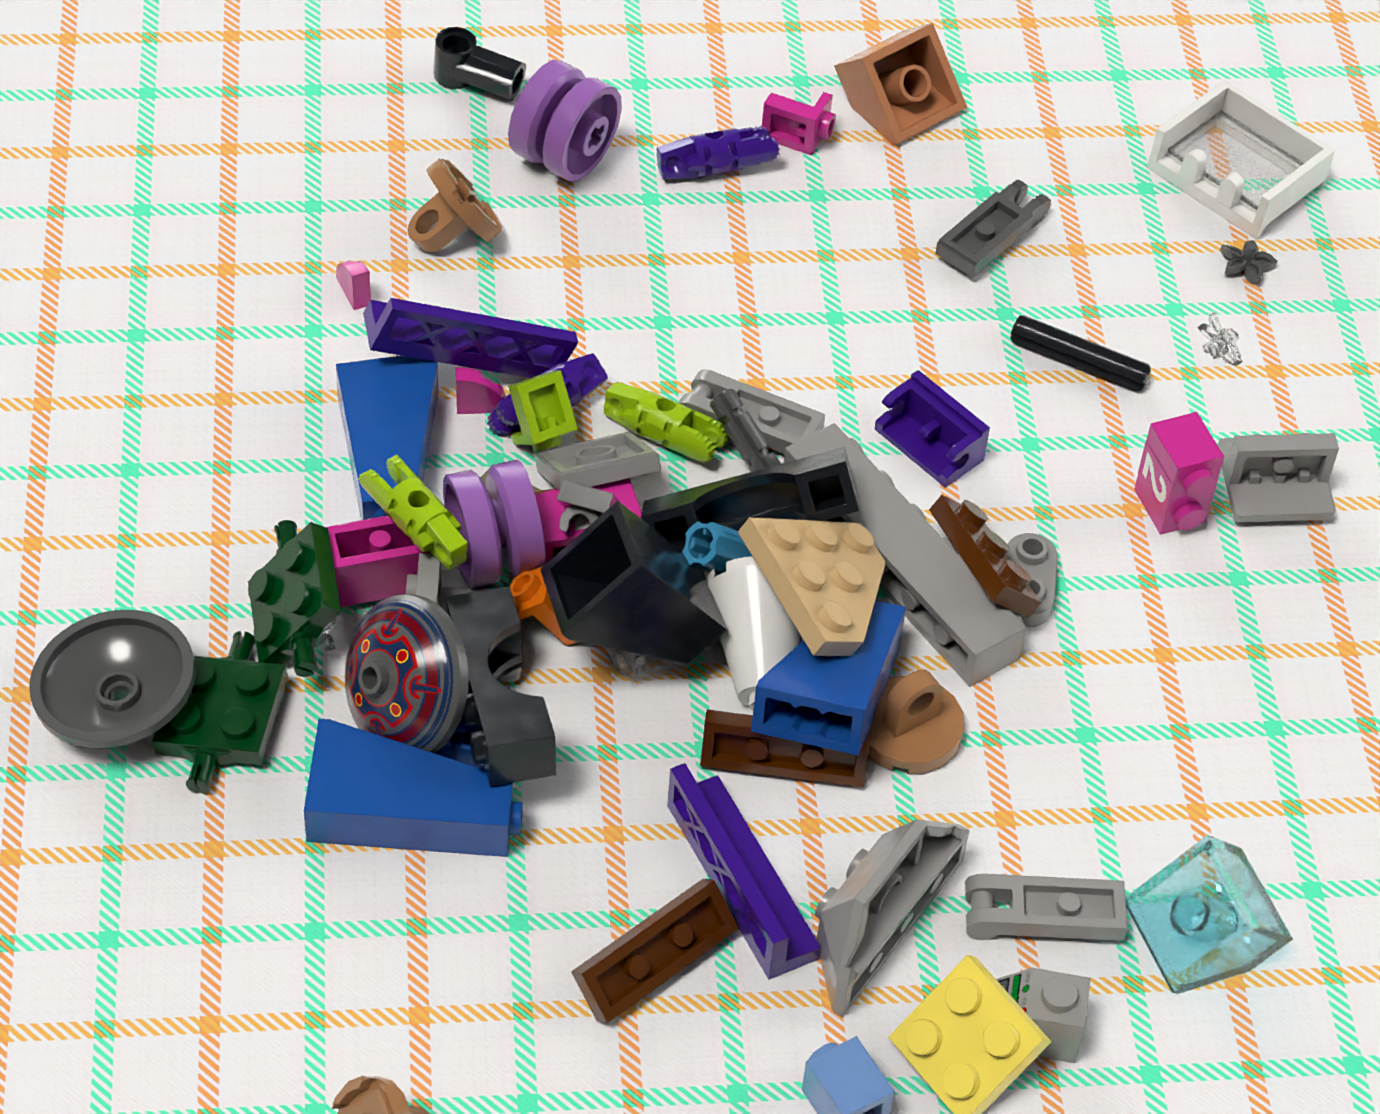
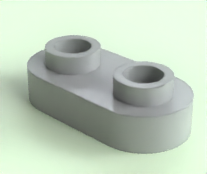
(1039, 560)

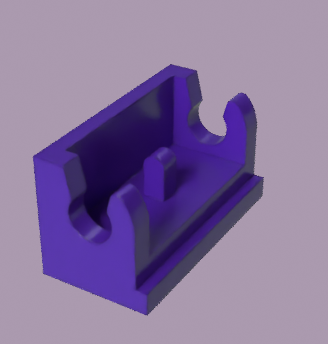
(933, 429)

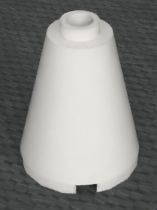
(756, 624)

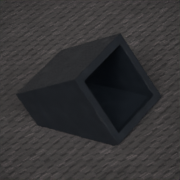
(632, 591)

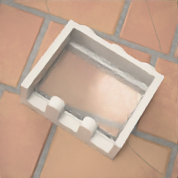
(1239, 158)

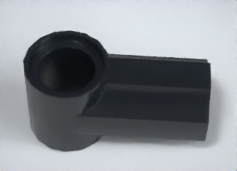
(464, 63)

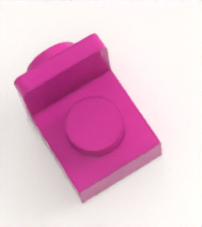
(797, 123)

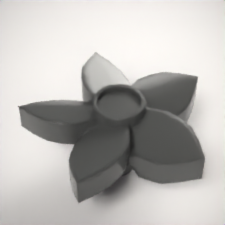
(1248, 261)

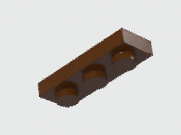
(985, 555)
(733, 747)
(654, 950)

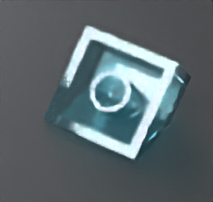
(1207, 916)

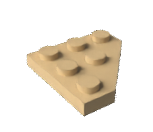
(822, 577)

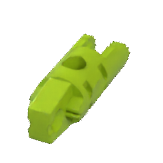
(665, 421)
(417, 512)

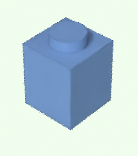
(846, 1081)

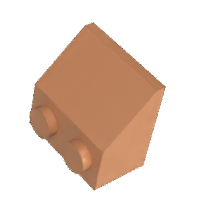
(902, 84)

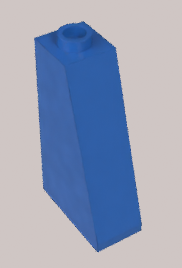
(386, 412)
(830, 697)
(403, 797)

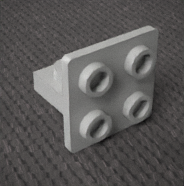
(1279, 476)

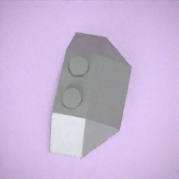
(882, 902)

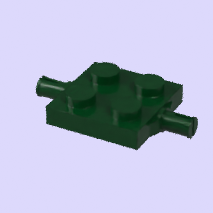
(294, 597)
(226, 713)

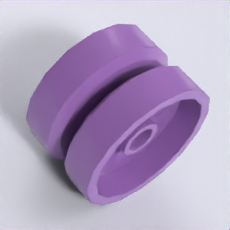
(564, 120)
(496, 521)

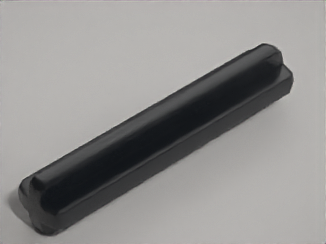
(1080, 353)

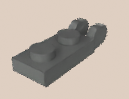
(991, 228)

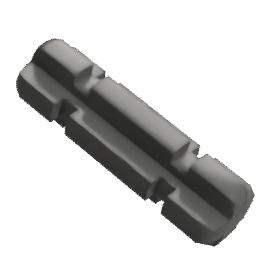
(743, 430)

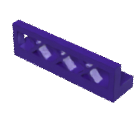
(465, 338)
(742, 873)

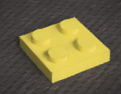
(969, 1038)

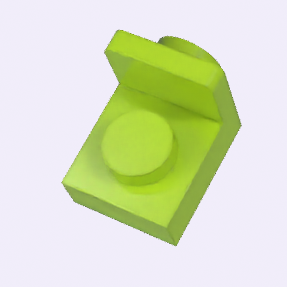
(542, 411)

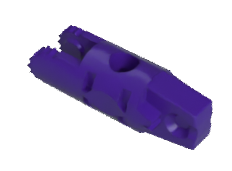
(716, 153)
(580, 378)

